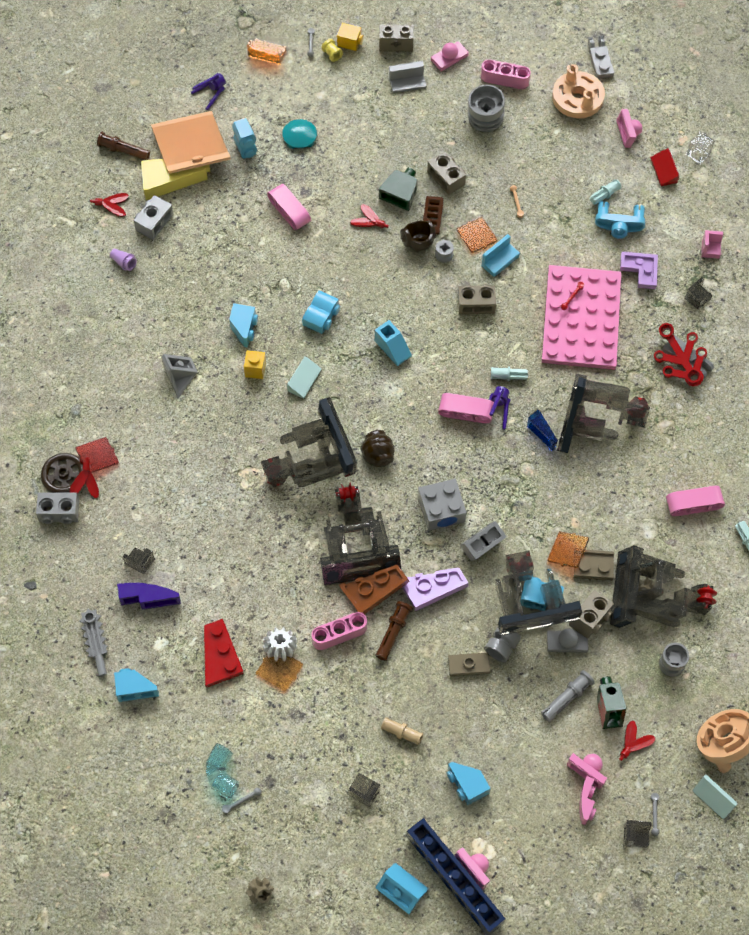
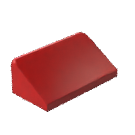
(665, 167)

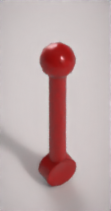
(580, 286)

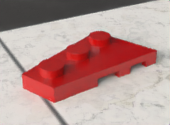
(220, 654)

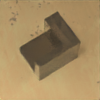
(697, 295)
(139, 560)
(364, 790)
(636, 833)

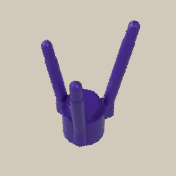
(215, 83)
(499, 398)

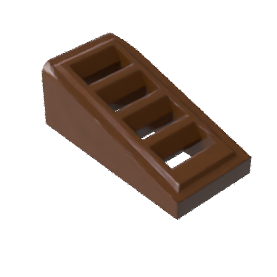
(434, 204)

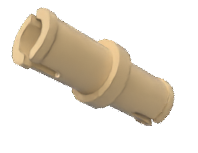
(402, 731)

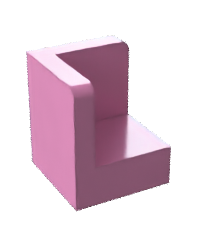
(711, 244)

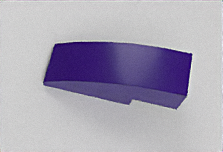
(147, 595)

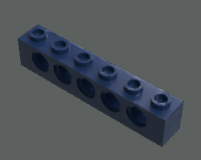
(455, 877)

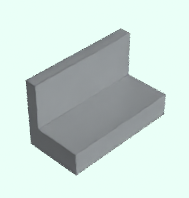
(407, 77)

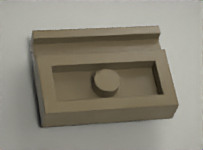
(596, 565)

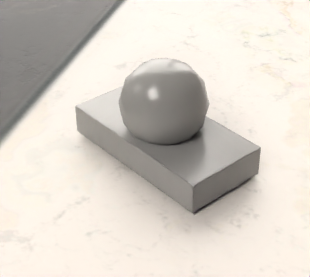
(566, 641)

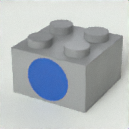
(442, 504)

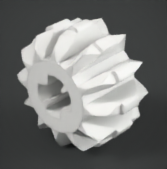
(279, 644)

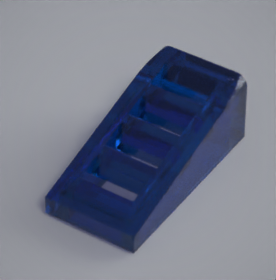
(542, 430)

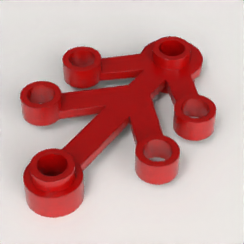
(681, 358)

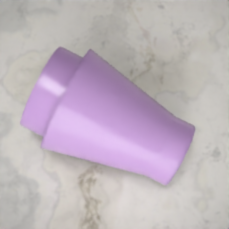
(123, 259)

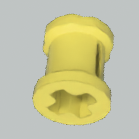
(332, 50)

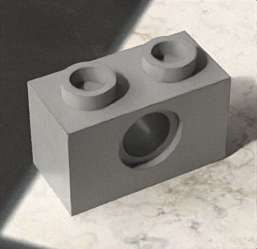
(150, 225)

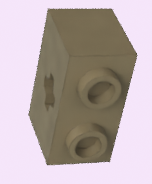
(396, 38)

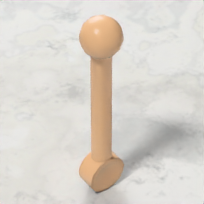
(520, 213)

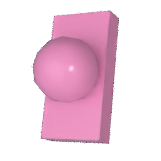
(450, 54)
(628, 128)
(588, 767)
(475, 866)

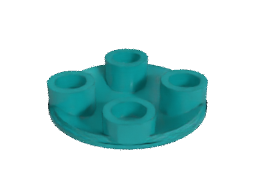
(299, 134)

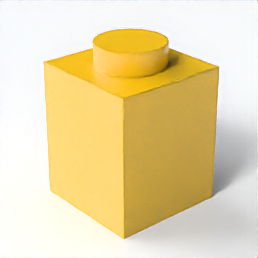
(349, 37)
(254, 364)

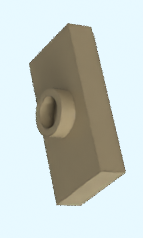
(468, 664)

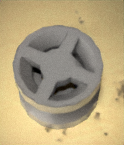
(444, 255)

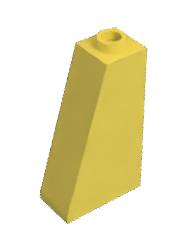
(158, 181)

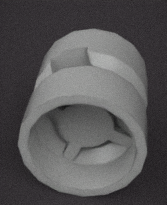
(501, 646)
(674, 659)

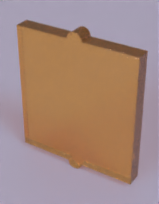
(477, 235)
(568, 549)
(279, 672)

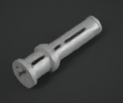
(573, 690)

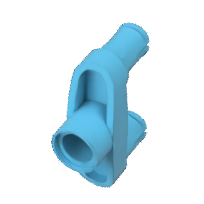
(620, 224)

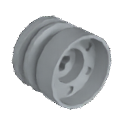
(486, 108)

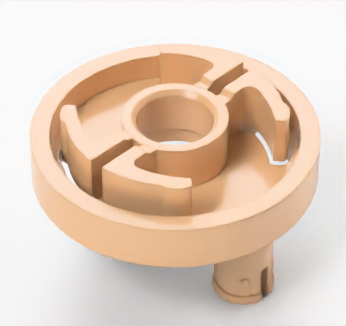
(578, 83)
(725, 749)

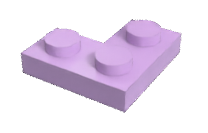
(643, 264)

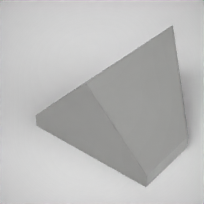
(179, 371)

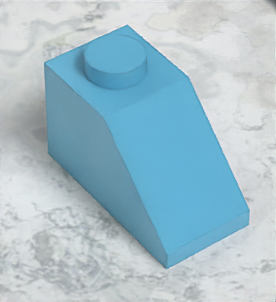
(133, 686)

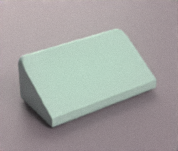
(303, 378)
(714, 797)

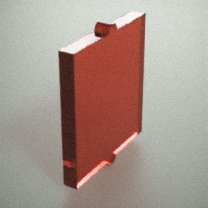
(100, 454)

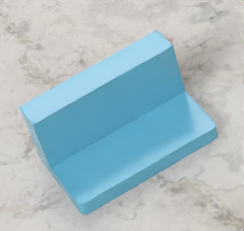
(499, 256)
(401, 888)

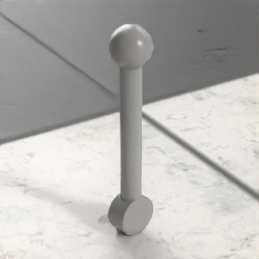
(311, 32)
(654, 797)
(226, 808)

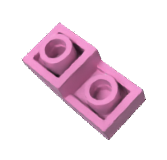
(586, 805)

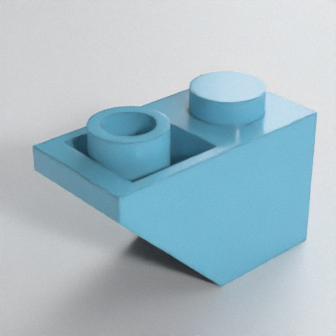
(242, 322)
(392, 343)
(469, 781)

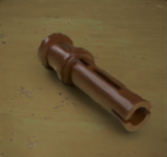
(116, 144)
(396, 622)

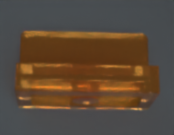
(266, 51)

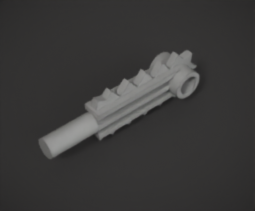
(95, 640)

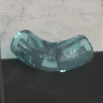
(217, 773)

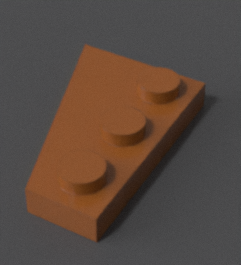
(374, 589)

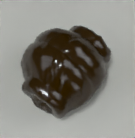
(418, 235)
(378, 449)

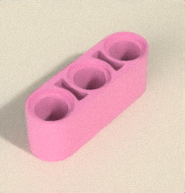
(505, 74)
(289, 206)
(465, 408)
(695, 501)
(345, 623)

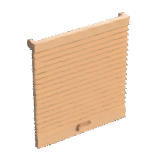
(190, 142)

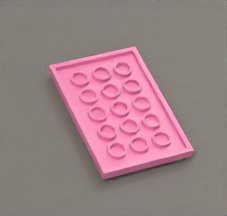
(589, 326)

